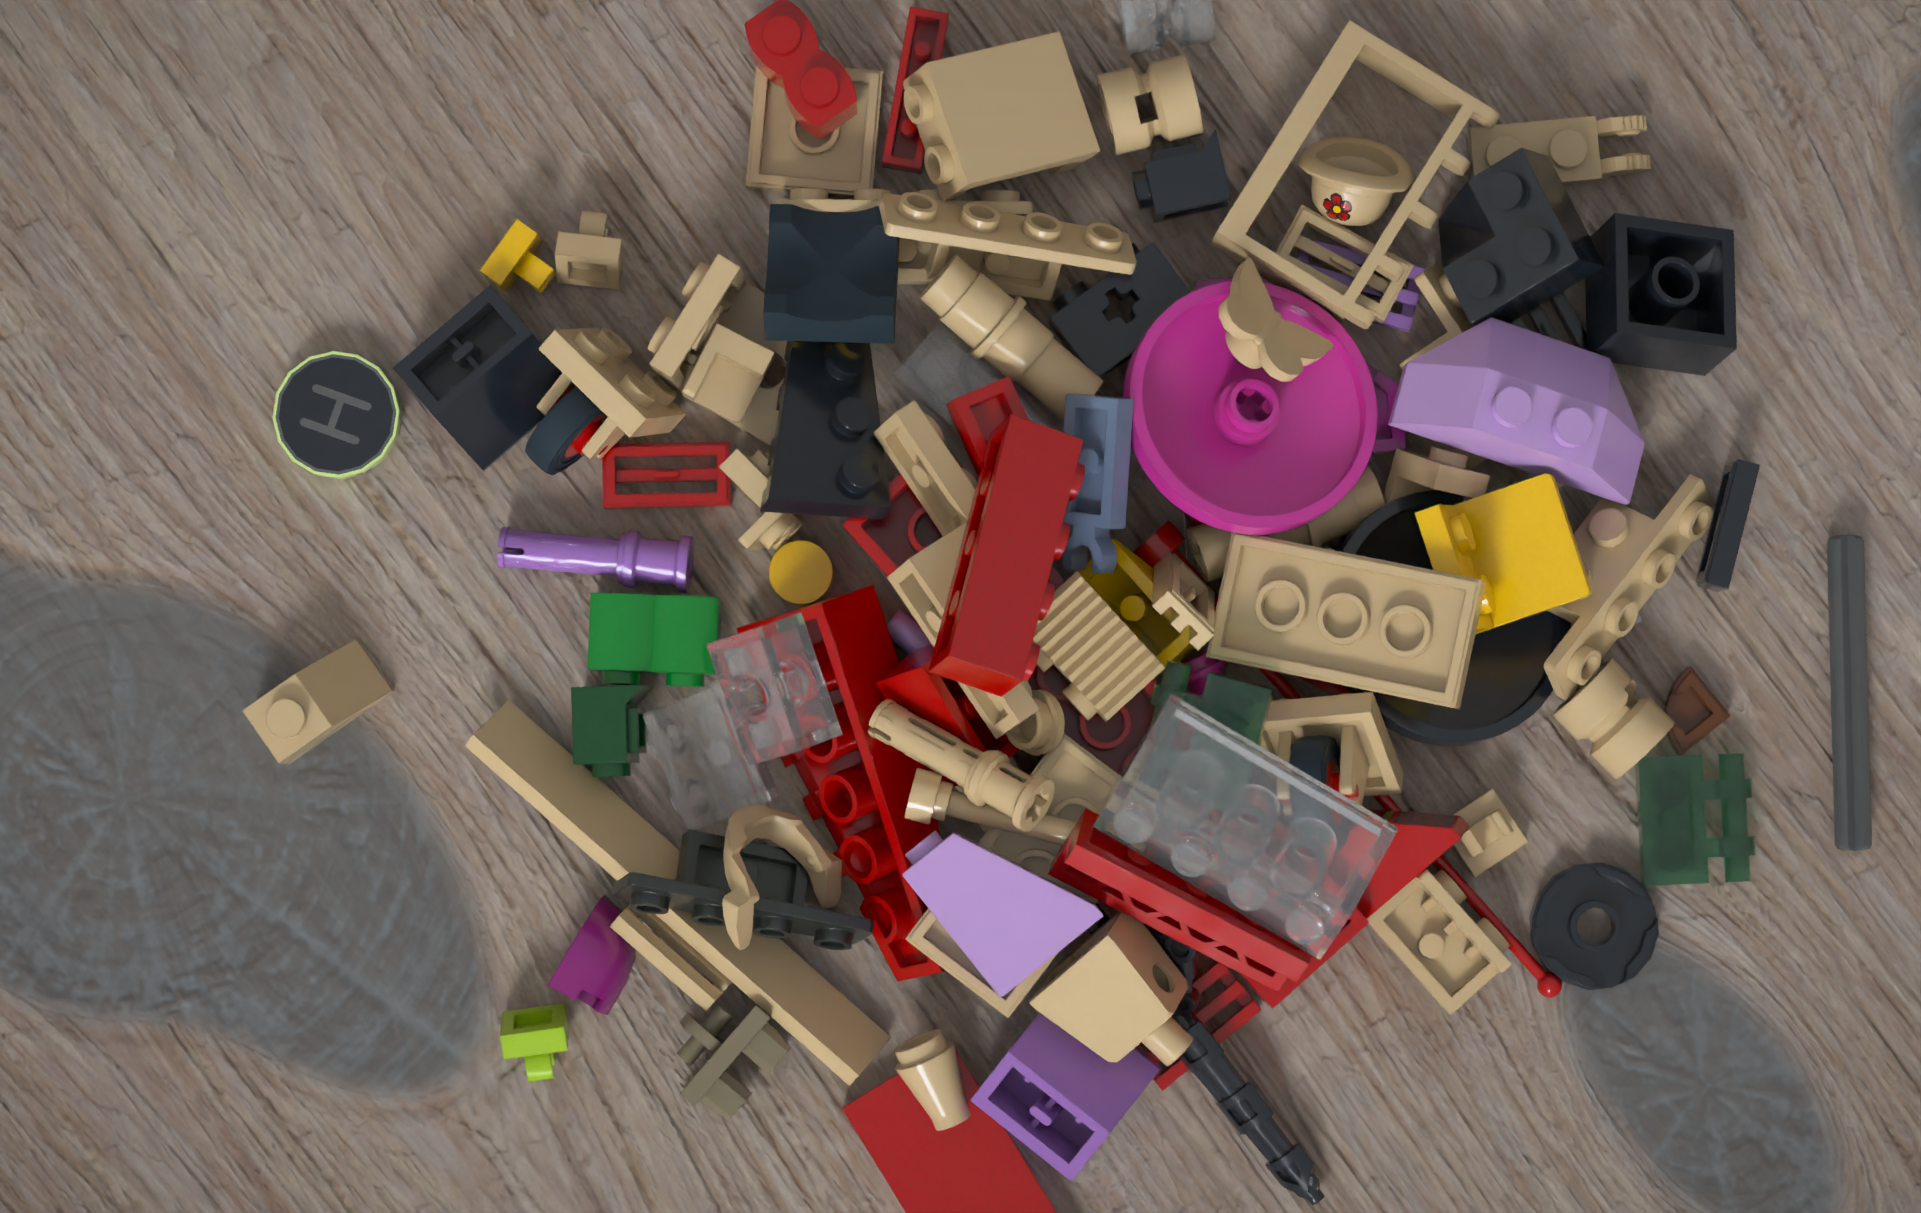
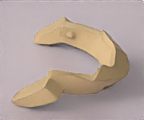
(792, 835)

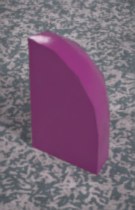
(596, 961)

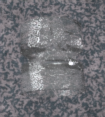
(1150, 22)

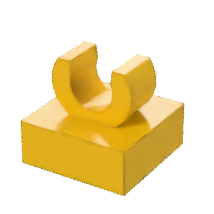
(516, 258)

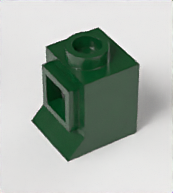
(608, 727)

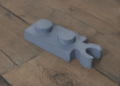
(1102, 498)

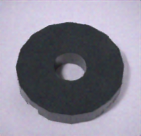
(1631, 934)

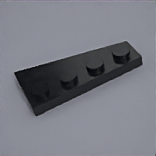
(824, 436)

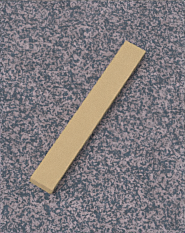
(627, 843)

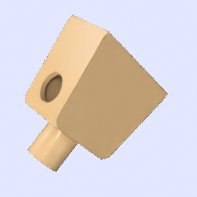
(1117, 993)

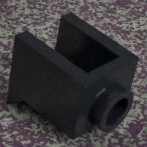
(1182, 181)

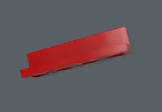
(1173, 906)

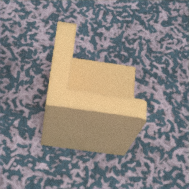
(728, 374)

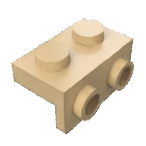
(751, 475)
(1440, 940)

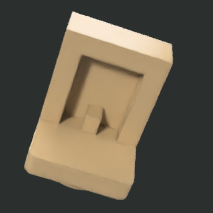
(1440, 471)

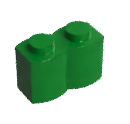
(653, 636)

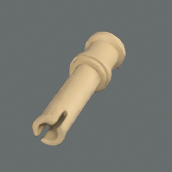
(983, 775)

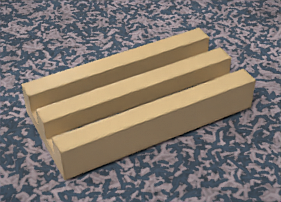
(1352, 241)
(1177, 587)
(670, 956)

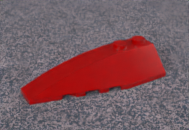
(859, 780)

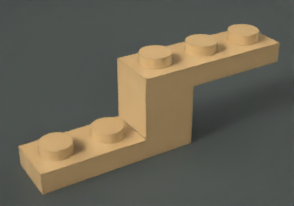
(924, 580)

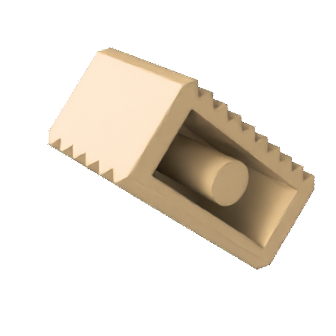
(1093, 651)

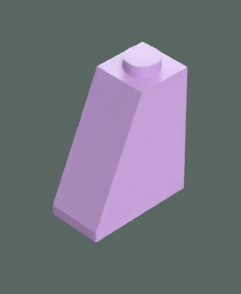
(996, 908)

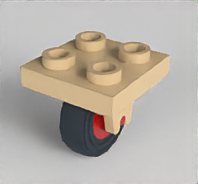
(596, 399)
(1336, 742)

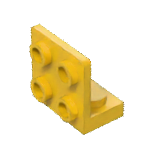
(1515, 543)

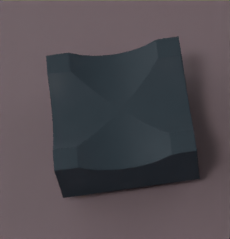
(830, 276)

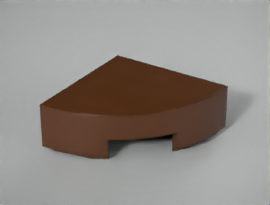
(1693, 711)

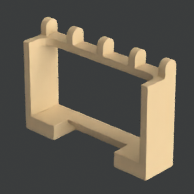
(1408, 74)

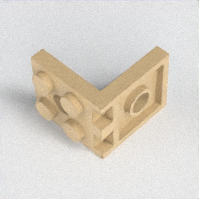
(721, 297)

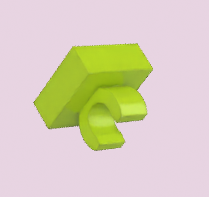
(535, 1036)

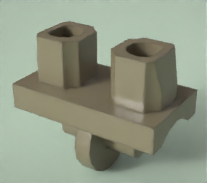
(713, 1083)

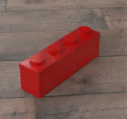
(1008, 556)

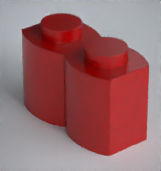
(790, 57)

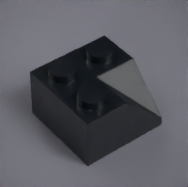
(1513, 239)
(1662, 295)

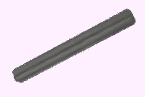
(1849, 693)

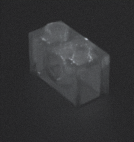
(774, 689)

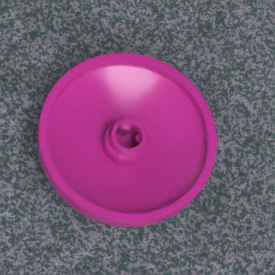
(1232, 437)

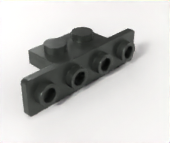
(776, 876)

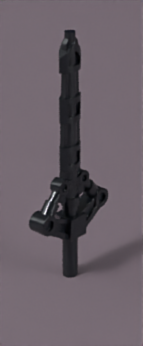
(1234, 1096)

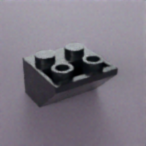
(482, 377)

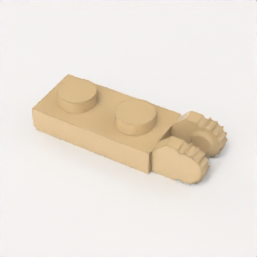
(1568, 143)

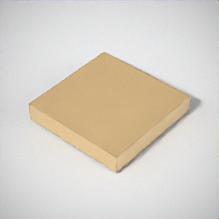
(789, 157)

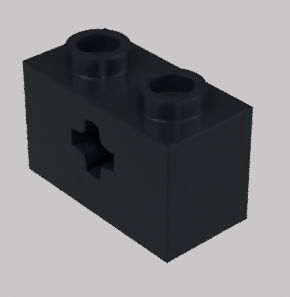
(1109, 344)

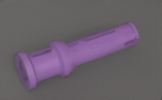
(627, 558)

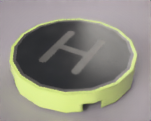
(337, 415)

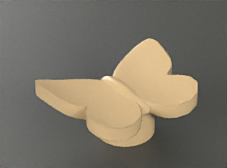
(1260, 335)

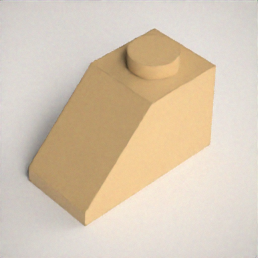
(317, 702)

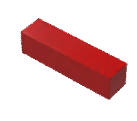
(922, 44)

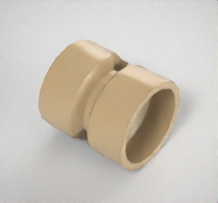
(1171, 100)
(1614, 719)

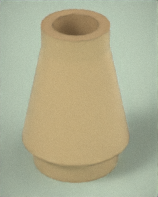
(933, 1075)

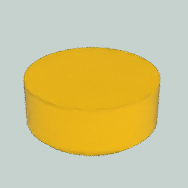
(801, 572)

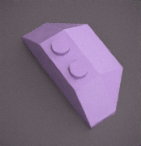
(1525, 407)

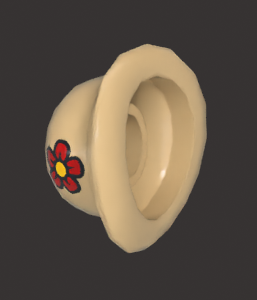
(1354, 178)

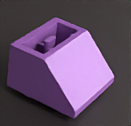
(1062, 1094)

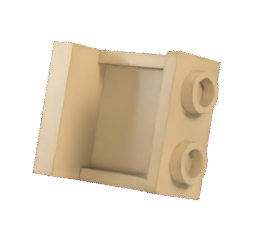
(999, 114)

